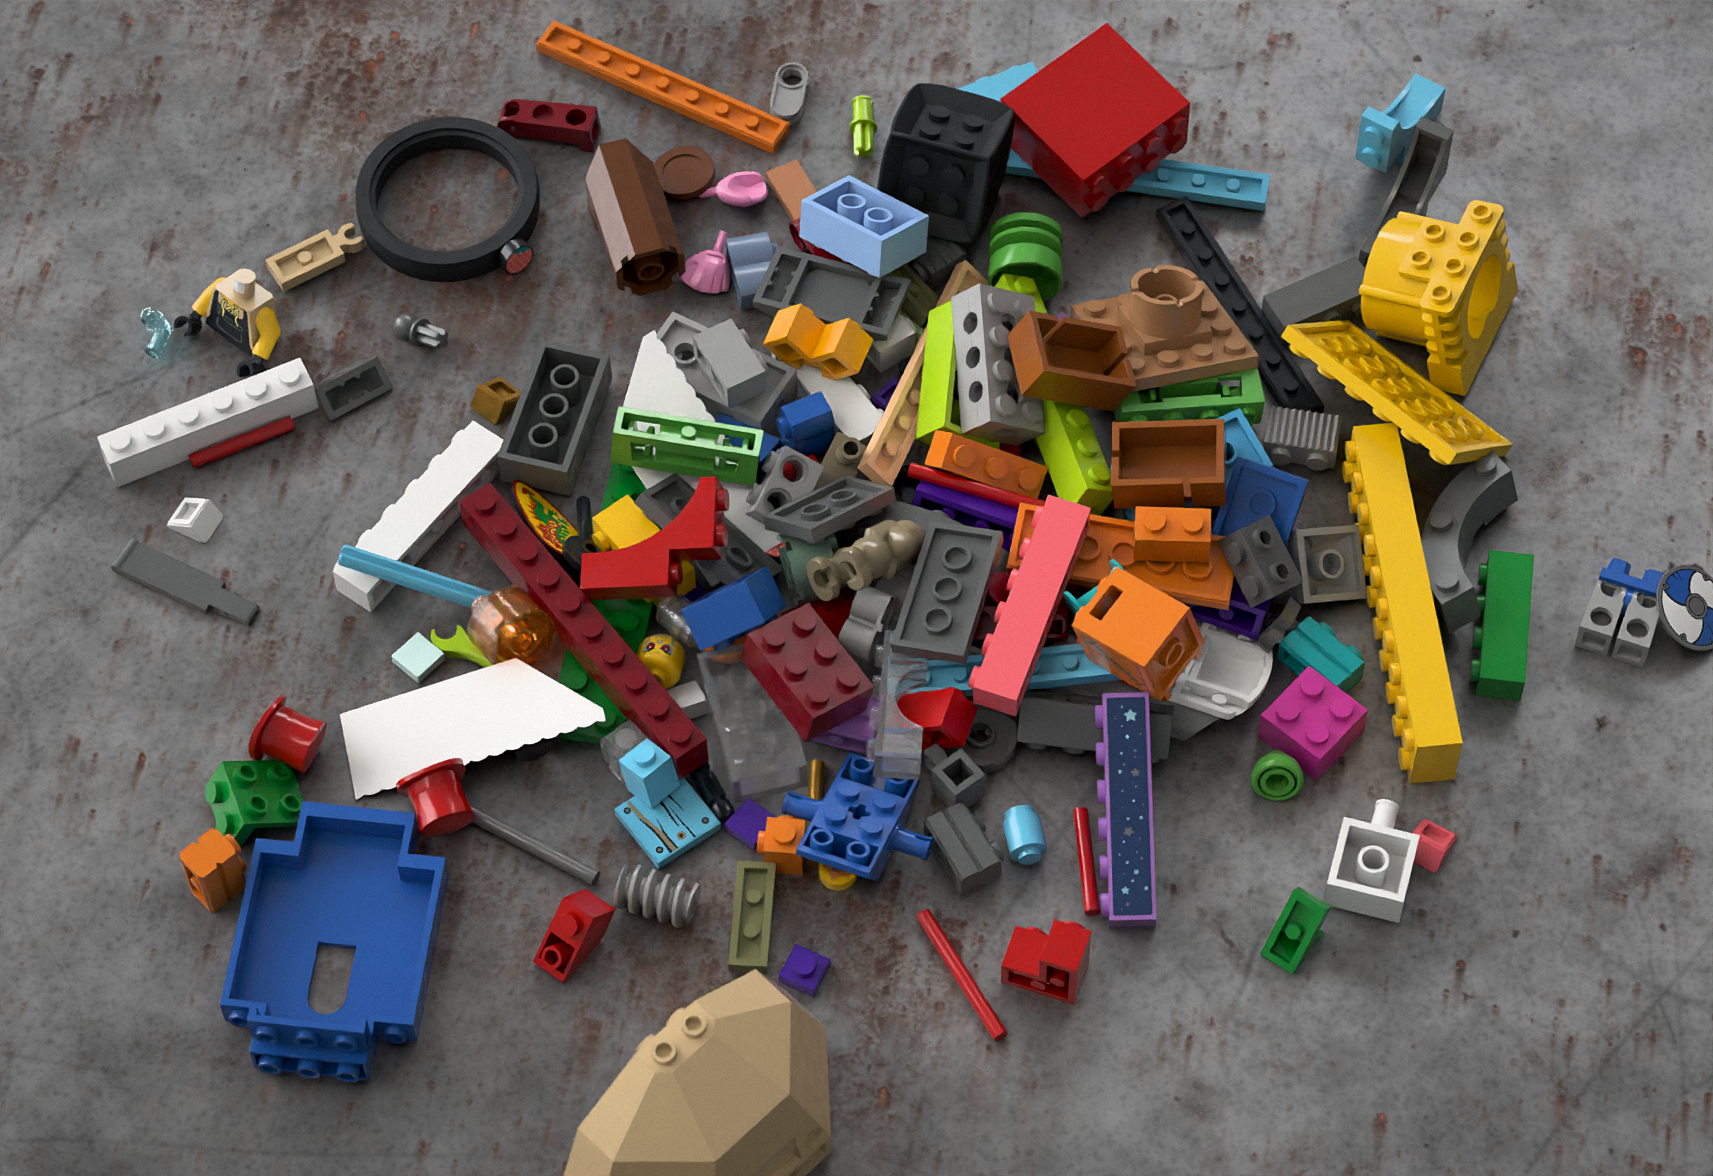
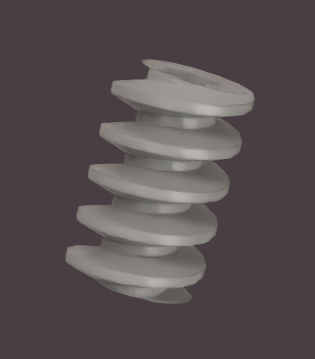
(656, 897)

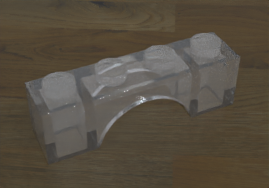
(897, 740)

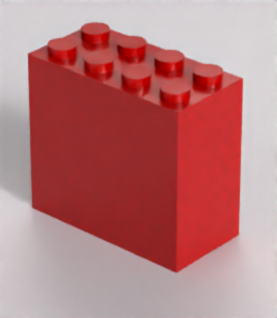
(1096, 120)

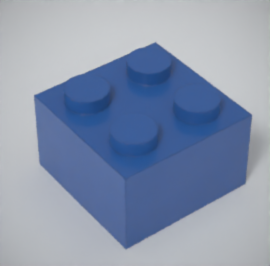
(734, 610)

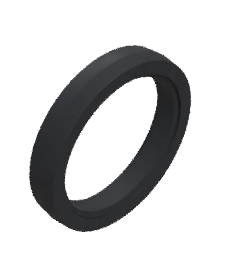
(428, 136)

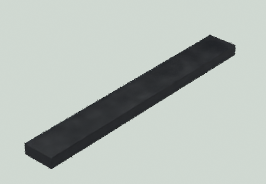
(1213, 267)

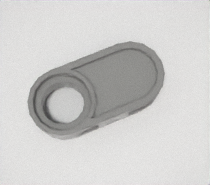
(789, 100)

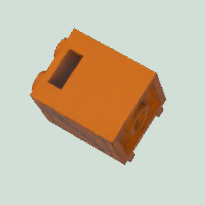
(1138, 633)

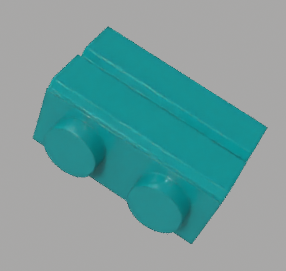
(1317, 647)

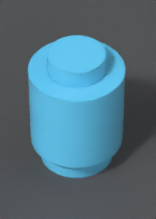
(1024, 834)

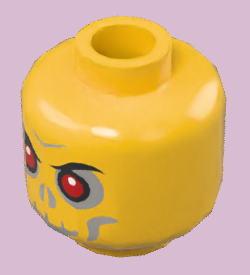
(663, 658)

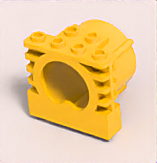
(1441, 288)

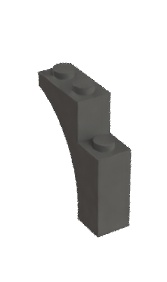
(1418, 178)

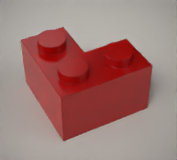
(1048, 963)

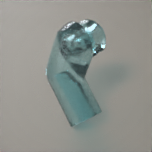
(159, 330)

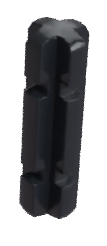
(712, 792)

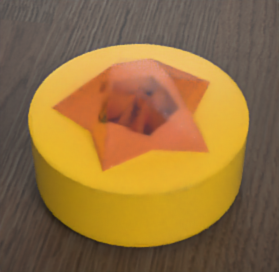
(835, 878)

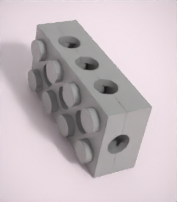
(985, 368)
(758, 411)

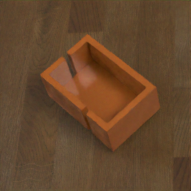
(1071, 361)
(1169, 463)

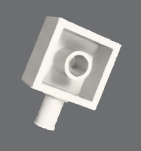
(1372, 865)

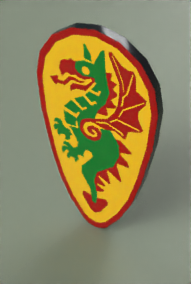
(542, 518)

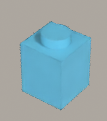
(649, 773)

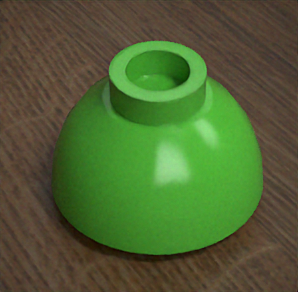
(1277, 776)

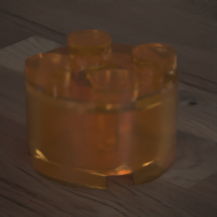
(509, 626)

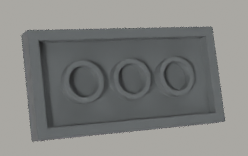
(740, 556)
(947, 592)

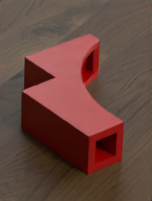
(652, 565)

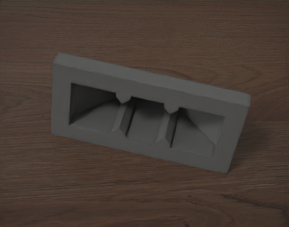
(352, 386)

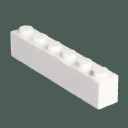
(206, 421)
(423, 511)

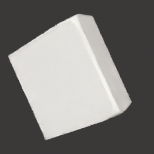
(196, 519)
(690, 699)

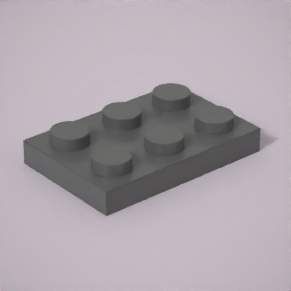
(829, 509)

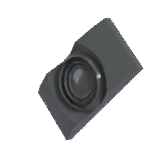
(832, 291)

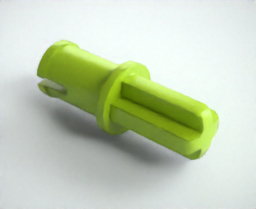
(863, 126)

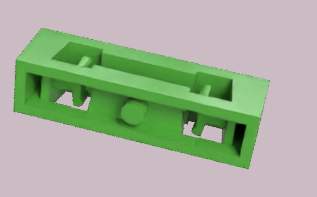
(1197, 400)
(686, 446)

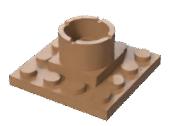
(1172, 328)

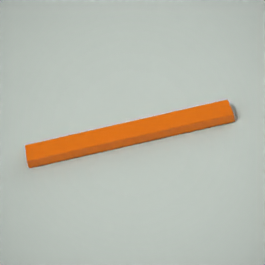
(663, 87)

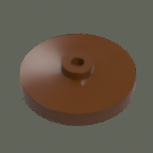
(685, 172)

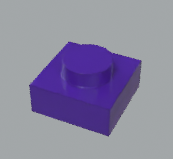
(804, 970)

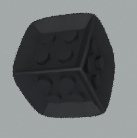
(948, 158)

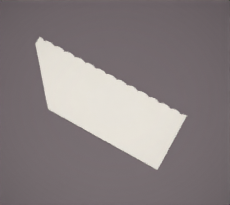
(663, 389)
(459, 719)

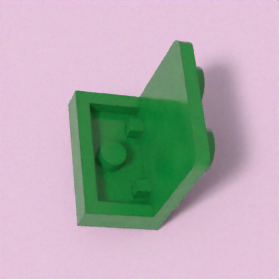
(253, 796)

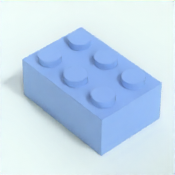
(863, 226)

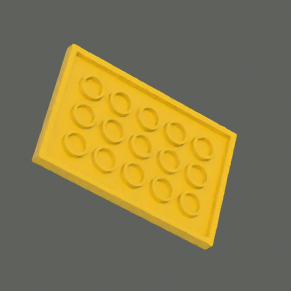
(1395, 391)

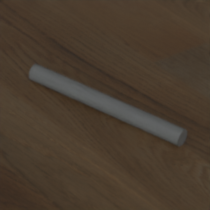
(535, 846)

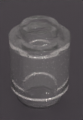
(672, 619)

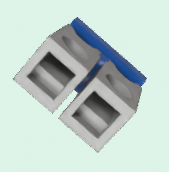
(1622, 598)

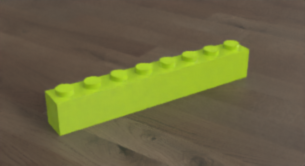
(1069, 439)

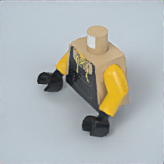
(241, 314)

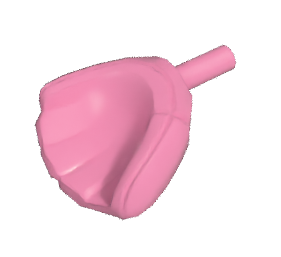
(739, 189)
(708, 269)

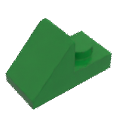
(1296, 930)

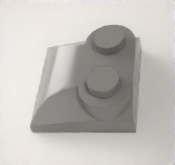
(1328, 564)

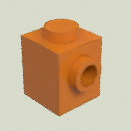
(780, 843)

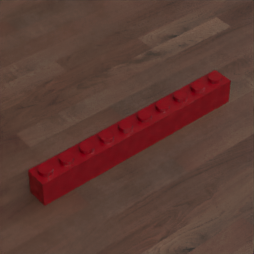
(583, 629)

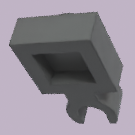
(1279, 625)

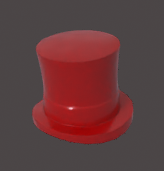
(287, 736)
(438, 798)

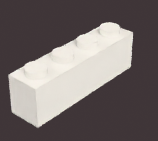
(849, 402)

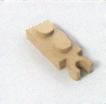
(313, 256)

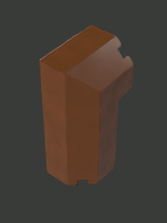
(633, 219)

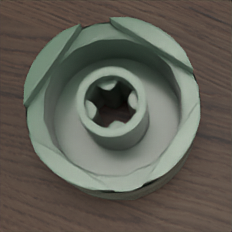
(795, 559)

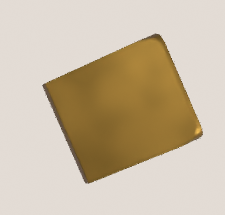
(495, 399)

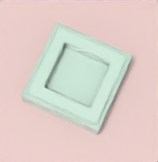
(418, 657)

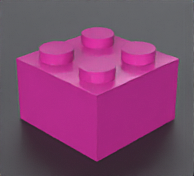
(1312, 722)

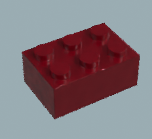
(806, 672)

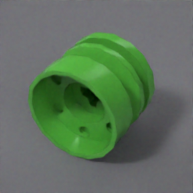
(1027, 247)

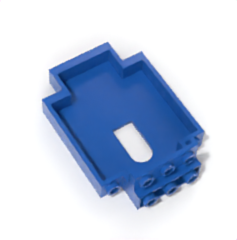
(340, 885)

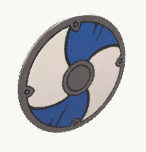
(1686, 606)

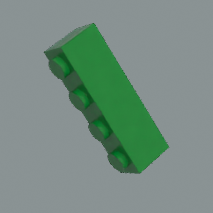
(1504, 625)

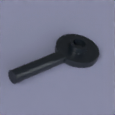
(583, 543)

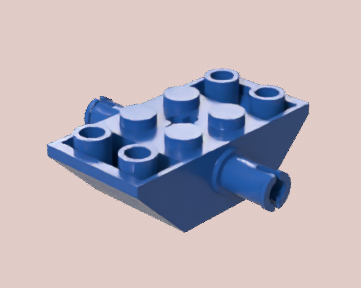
(859, 820)

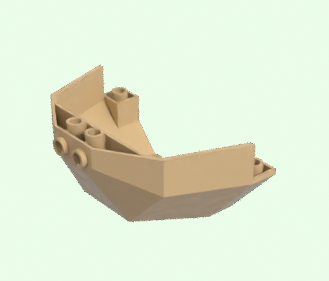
(717, 1093)

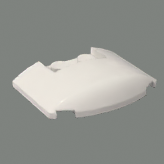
(1226, 676)

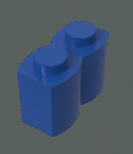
(807, 425)

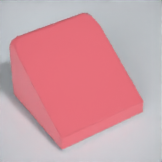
(1432, 845)

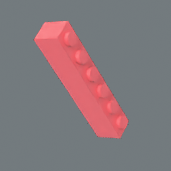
(1031, 605)

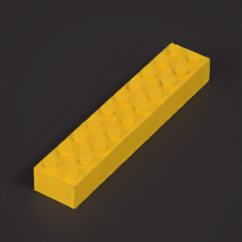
(1402, 604)

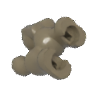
(881, 552)

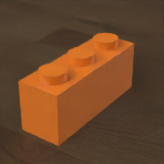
(985, 464)

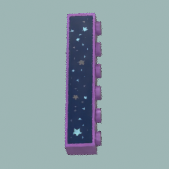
(1128, 810)

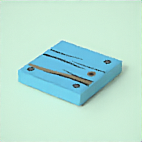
(671, 825)

